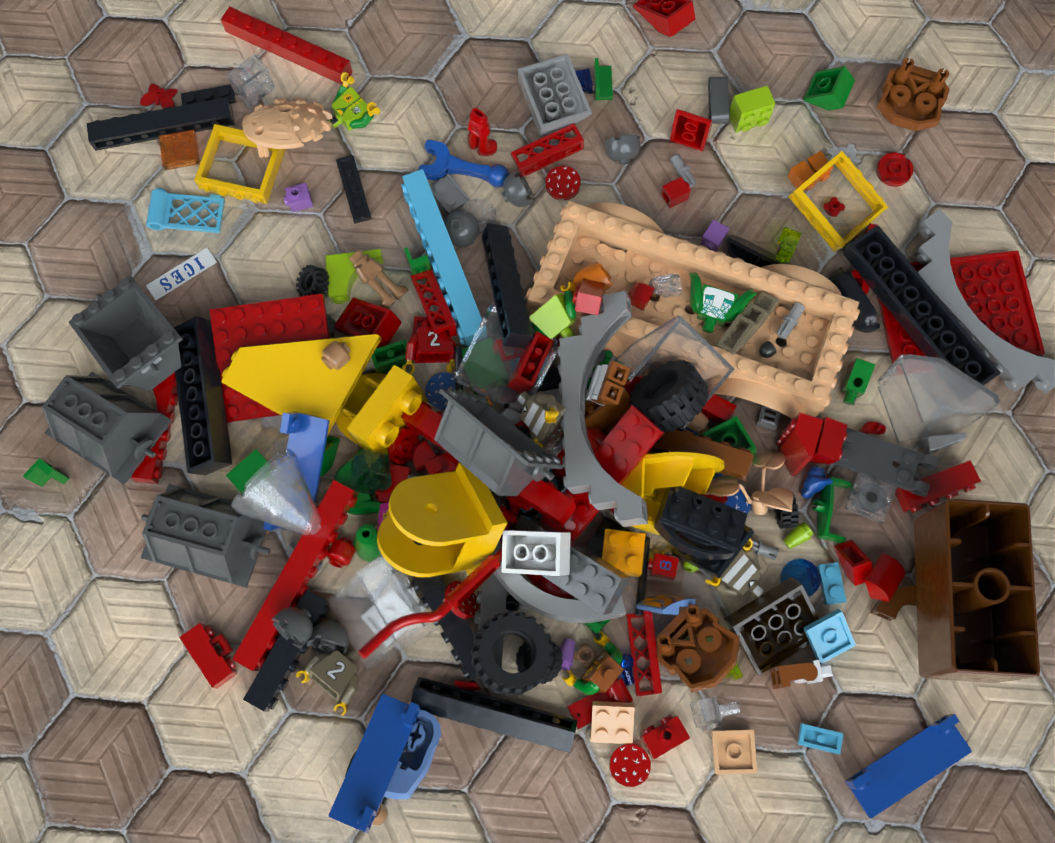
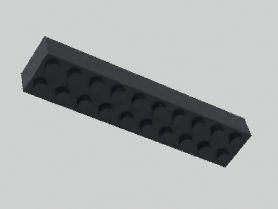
(916, 305)

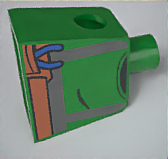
(859, 373)

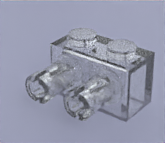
(709, 713)

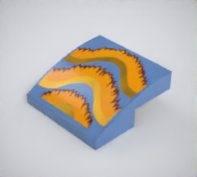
(665, 603)

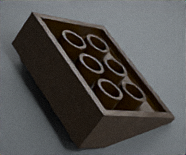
(773, 625)

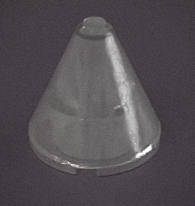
(280, 496)

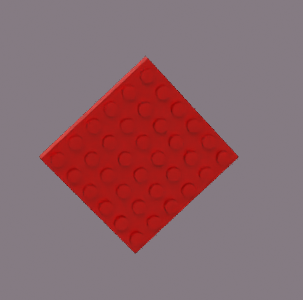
(260, 325)

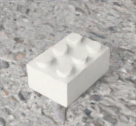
(536, 552)

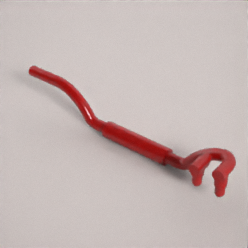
(458, 594)

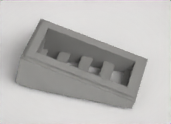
(765, 423)
(938, 442)

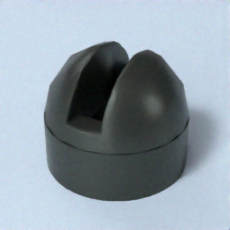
(767, 349)

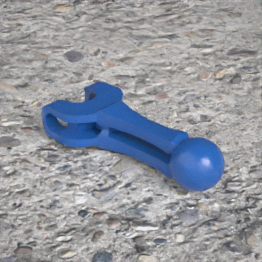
(450, 164)

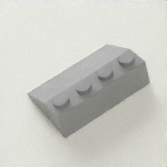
(553, 94)

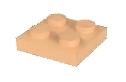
(612, 722)
(734, 752)

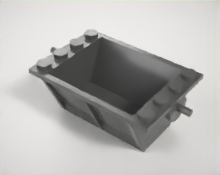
(129, 336)
(103, 424)
(491, 444)
(202, 536)

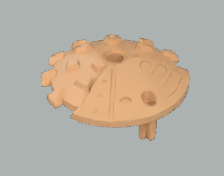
(286, 124)

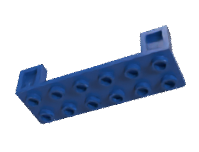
(308, 442)
(374, 763)
(909, 766)

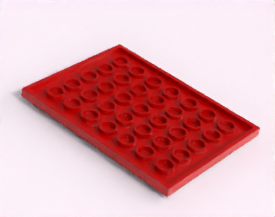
(996, 294)

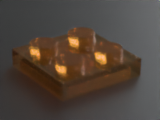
(179, 150)

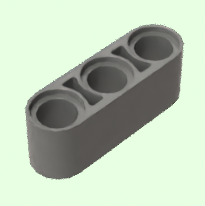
(718, 100)

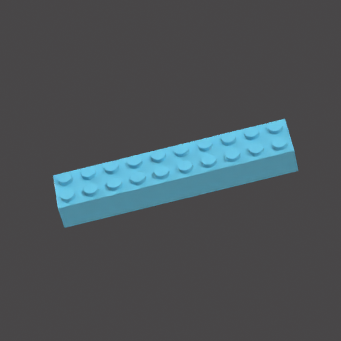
(441, 255)

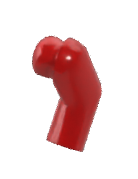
(873, 428)

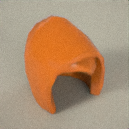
(593, 272)

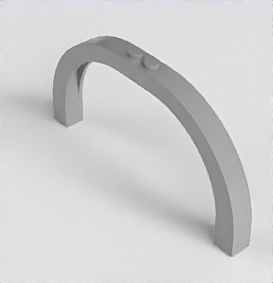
(539, 601)

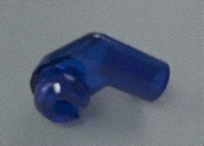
(627, 664)

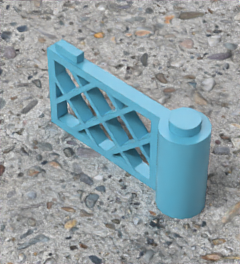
(161, 211)

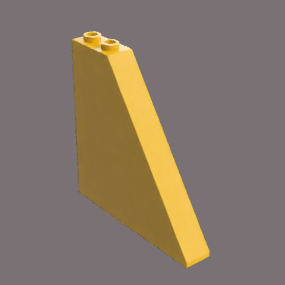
(296, 379)

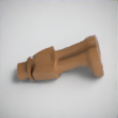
(368, 270)

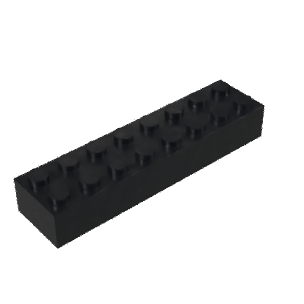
(201, 400)

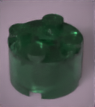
(371, 472)

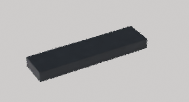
(353, 189)

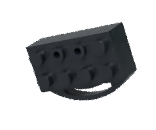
(701, 522)

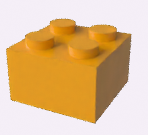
(624, 551)

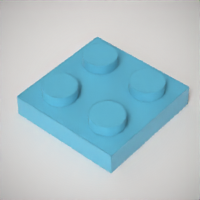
(829, 636)

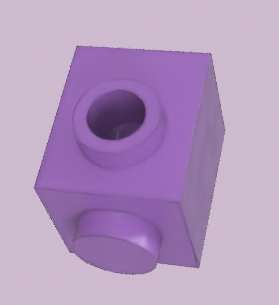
(298, 197)
(714, 236)

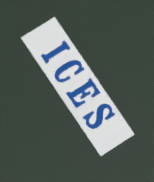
(181, 274)

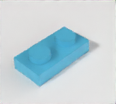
(831, 583)
(820, 739)

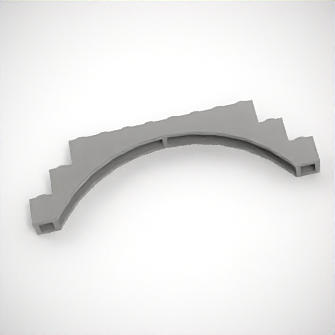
(577, 361)
(1015, 365)

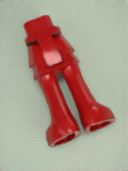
(479, 134)

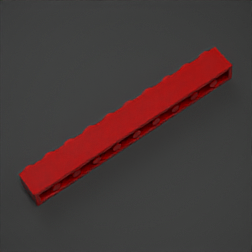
(537, 494)
(295, 576)

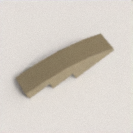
(748, 323)

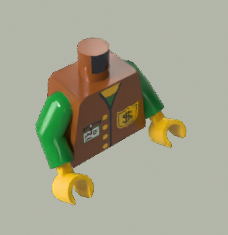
(601, 672)

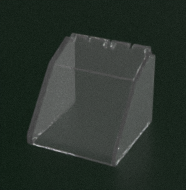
(676, 342)
(491, 365)
(931, 397)
(371, 602)

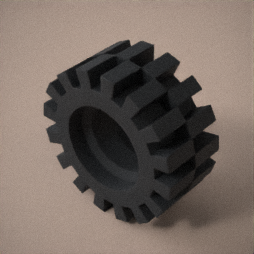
(312, 281)
(787, 519)

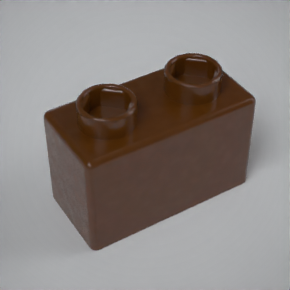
(976, 592)

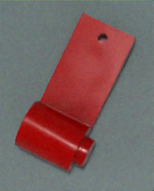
(582, 709)

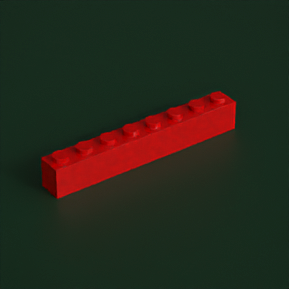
(285, 45)

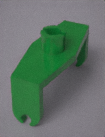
(825, 508)

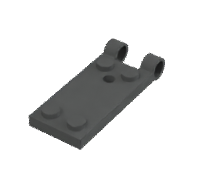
(875, 458)

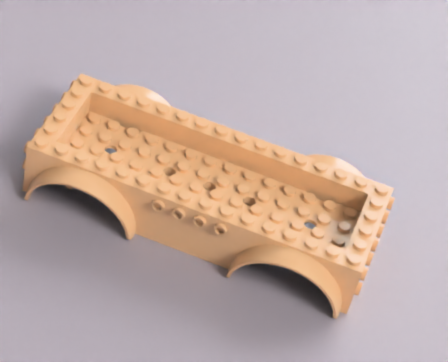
(788, 382)

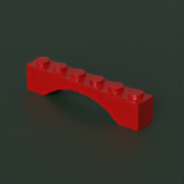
(151, 468)

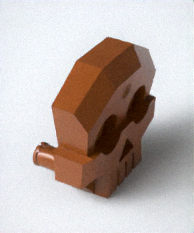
(916, 88)
(710, 659)

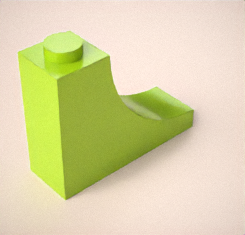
(343, 275)

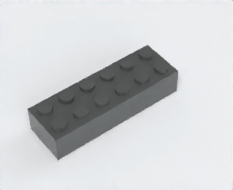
(589, 576)

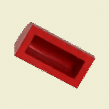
(884, 578)

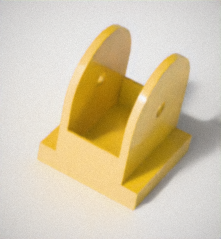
(449, 516)

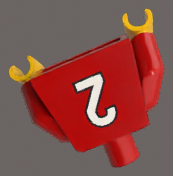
(430, 348)

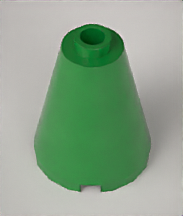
(366, 542)

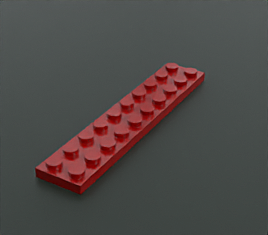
(618, 456)

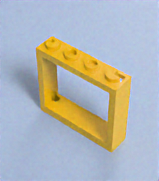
(224, 188)
(817, 219)

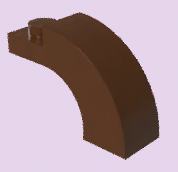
(901, 597)

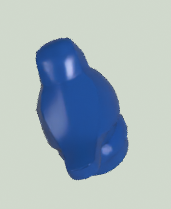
(814, 482)

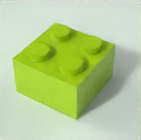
(751, 109)

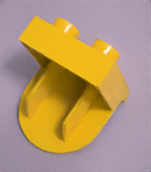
(376, 407)
(667, 470)

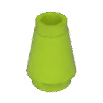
(798, 535)

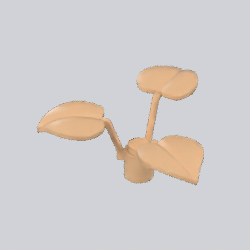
(760, 501)

